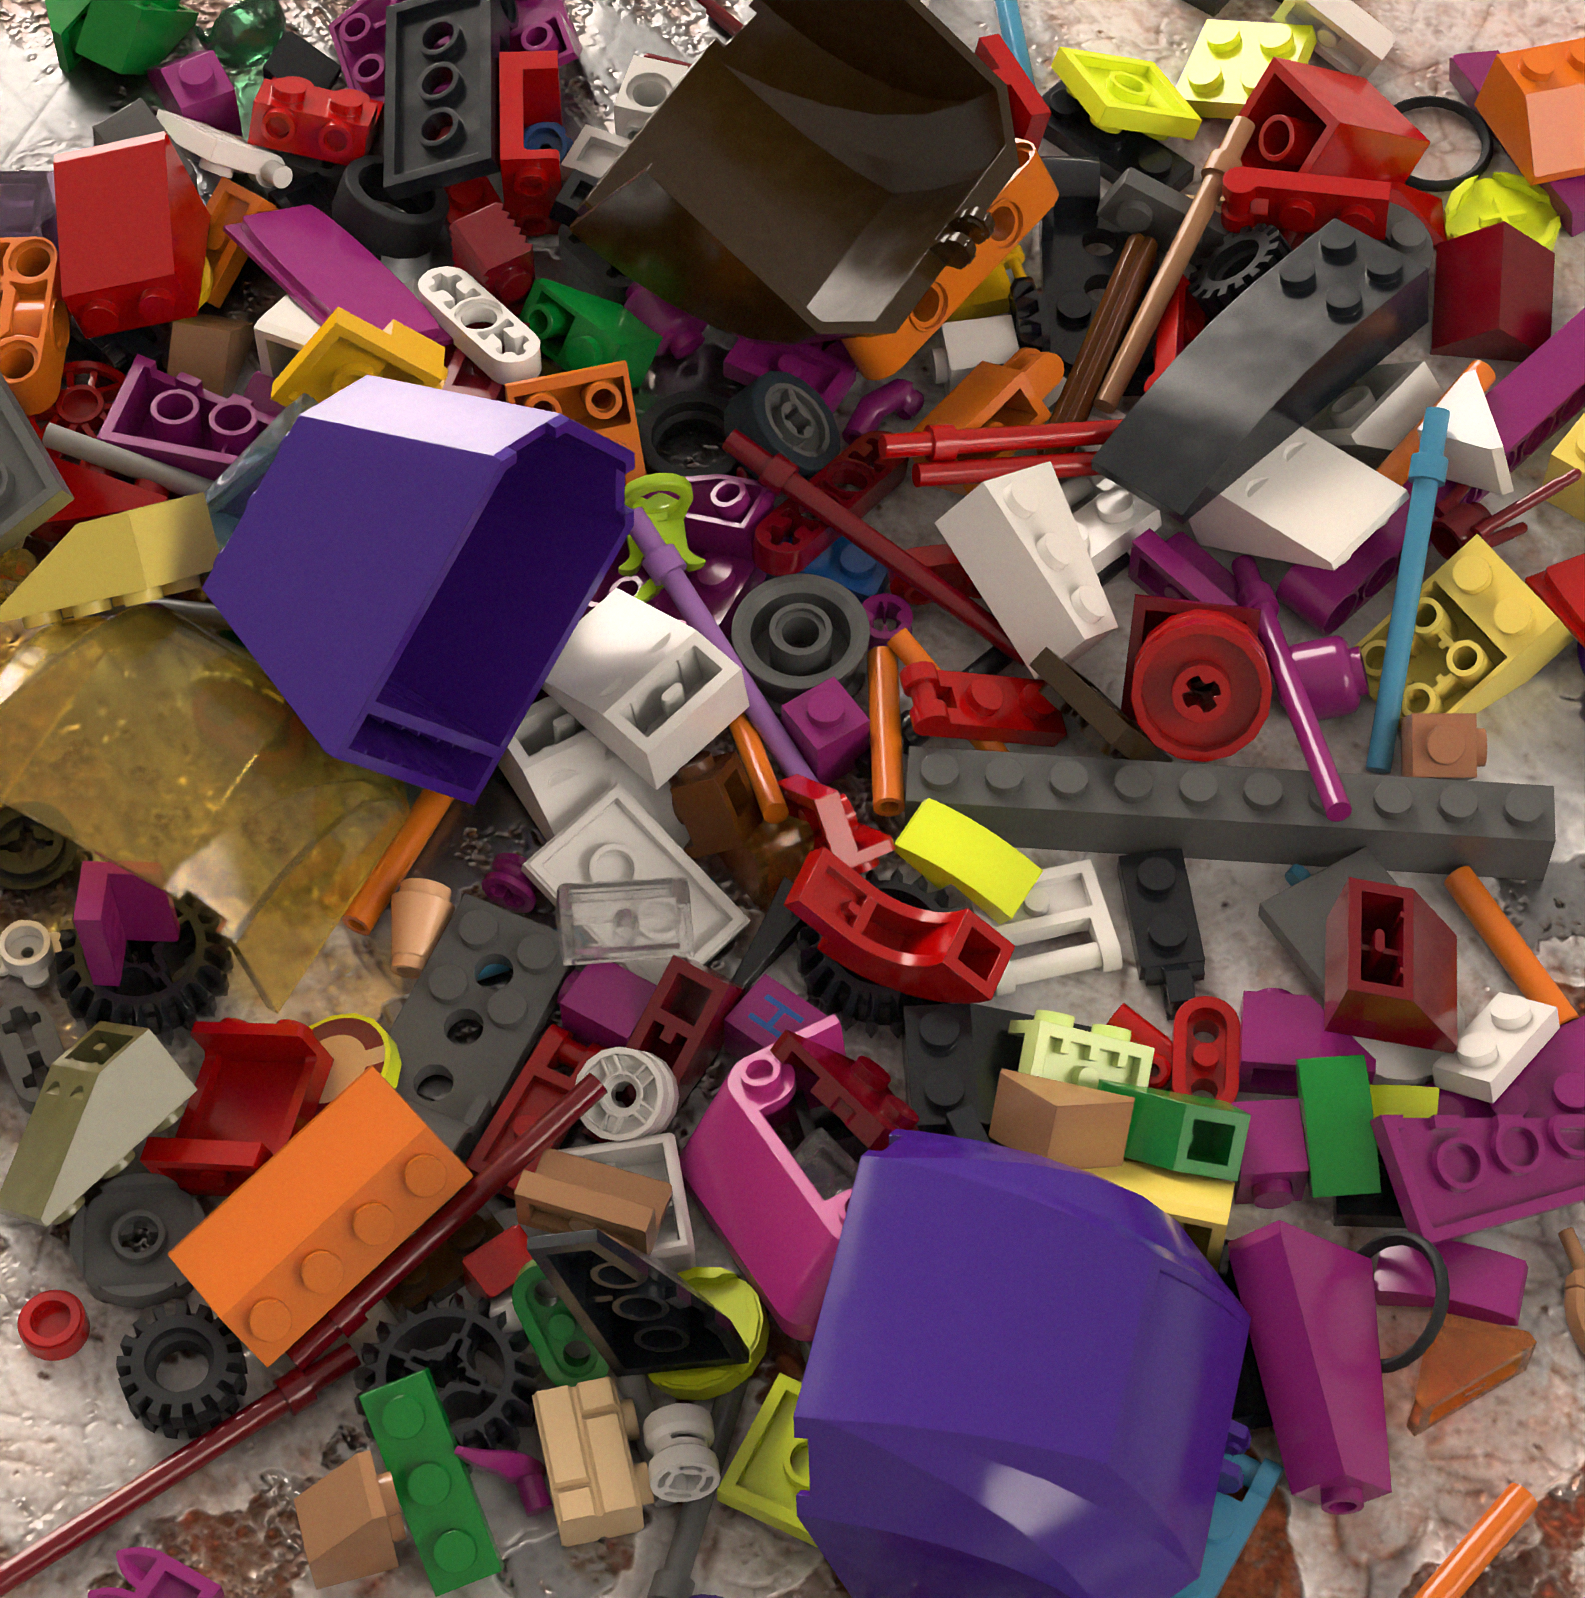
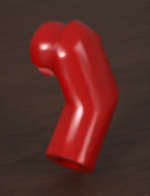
(1148, 1035)

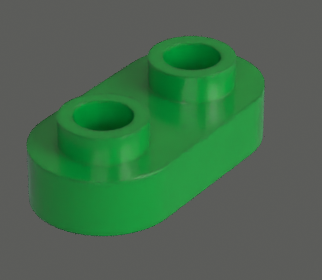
(550, 1329)

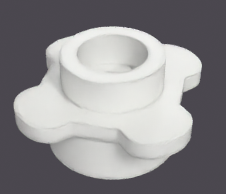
(24, 937)

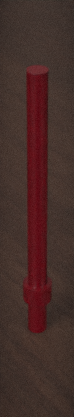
(781, 477)
(350, 1311)
(292, 1392)

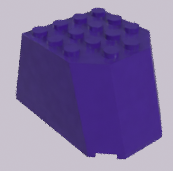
(421, 571)

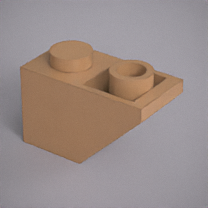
(350, 1522)

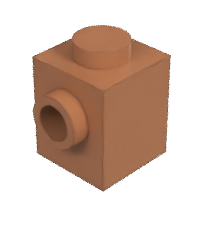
(1442, 746)

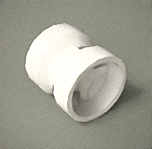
(682, 1459)

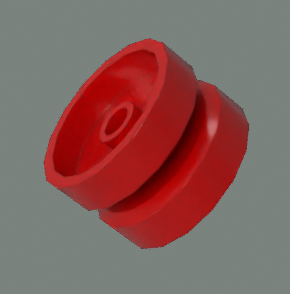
(1207, 722)

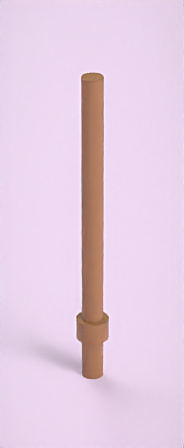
(1174, 264)

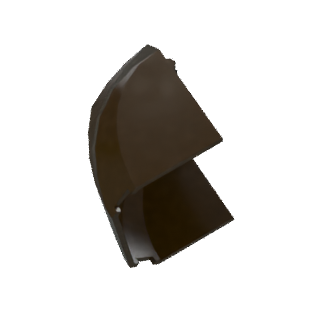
(810, 173)

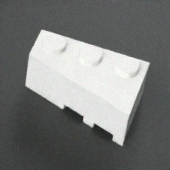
(1030, 564)

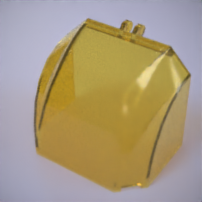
(195, 779)

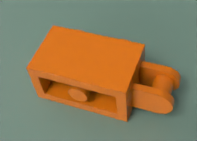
(998, 398)

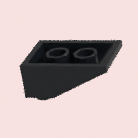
(957, 1059)

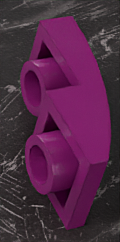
(1481, 1281)

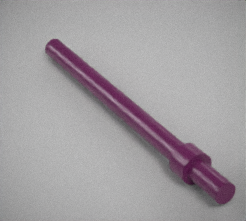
(1260, 595)

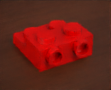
(313, 120)

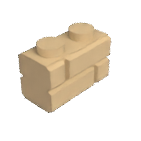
(590, 1462)

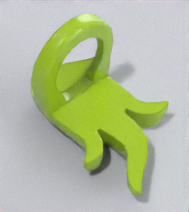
(667, 517)

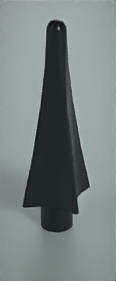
(772, 939)

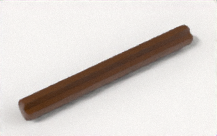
(1104, 334)

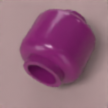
(679, 330)
(1331, 676)

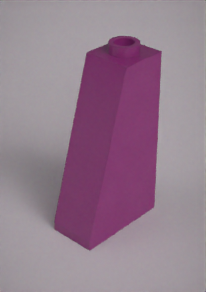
(1317, 1362)

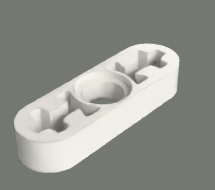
(522, 353)

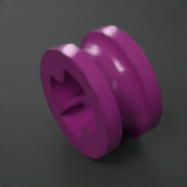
(885, 607)
(509, 885)

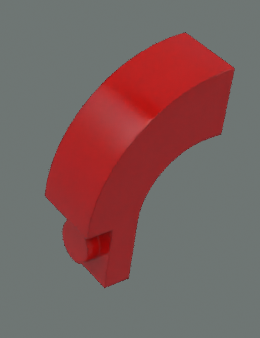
(895, 944)

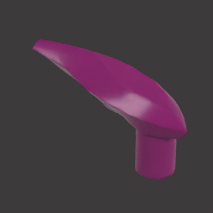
(515, 1469)

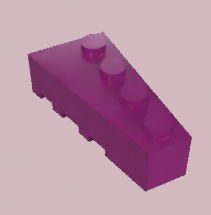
(180, 422)

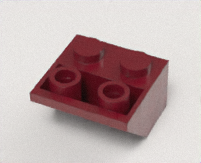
(1390, 968)

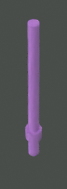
(667, 569)

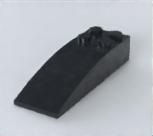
(1266, 368)

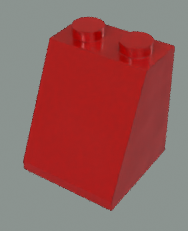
(1328, 126)
(129, 235)

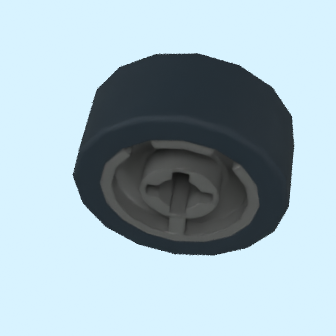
(785, 418)

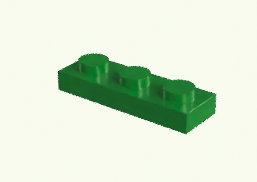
(432, 1482)

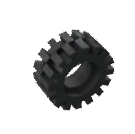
(1236, 266)
(172, 1334)

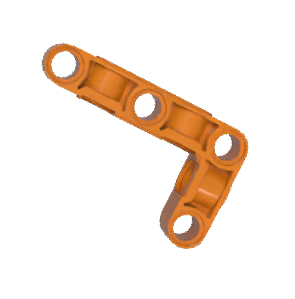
(1015, 212)
(32, 321)

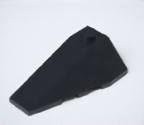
(635, 1305)

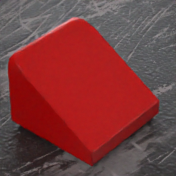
(496, 1263)

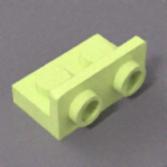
(1078, 1056)

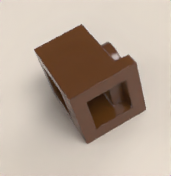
(715, 803)

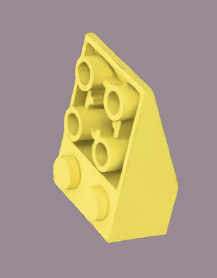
(119, 557)
(1472, 636)

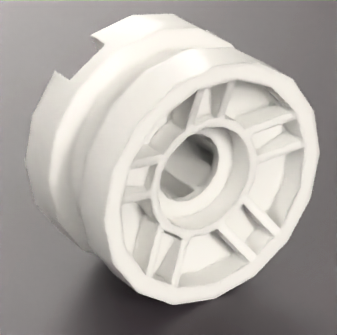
(655, 1097)

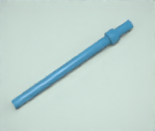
(1427, 474)

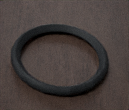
(1471, 116)
(1441, 1297)

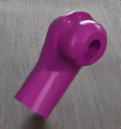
(876, 405)

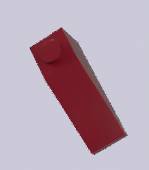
(683, 1024)

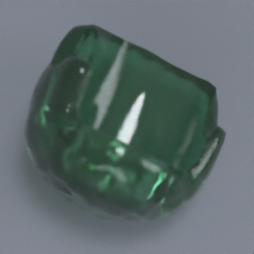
(244, 33)

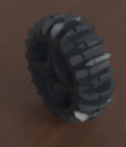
(851, 993)
(148, 996)
(463, 1332)

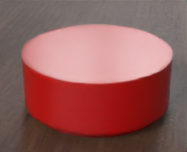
(53, 1325)

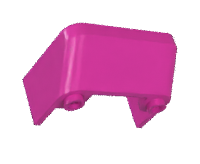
(758, 1192)

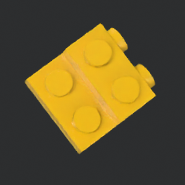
(352, 348)

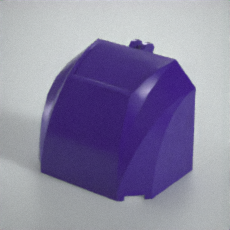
(1015, 1383)

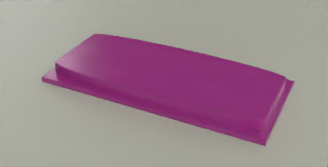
(330, 269)

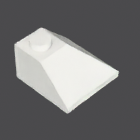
(1378, 410)

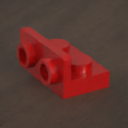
(835, 823)

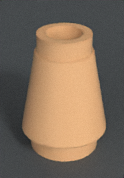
(417, 923)

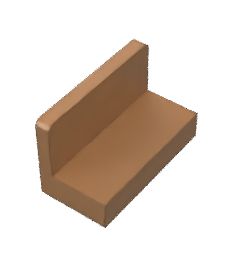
(586, 1195)

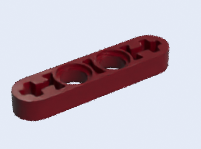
(810, 537)

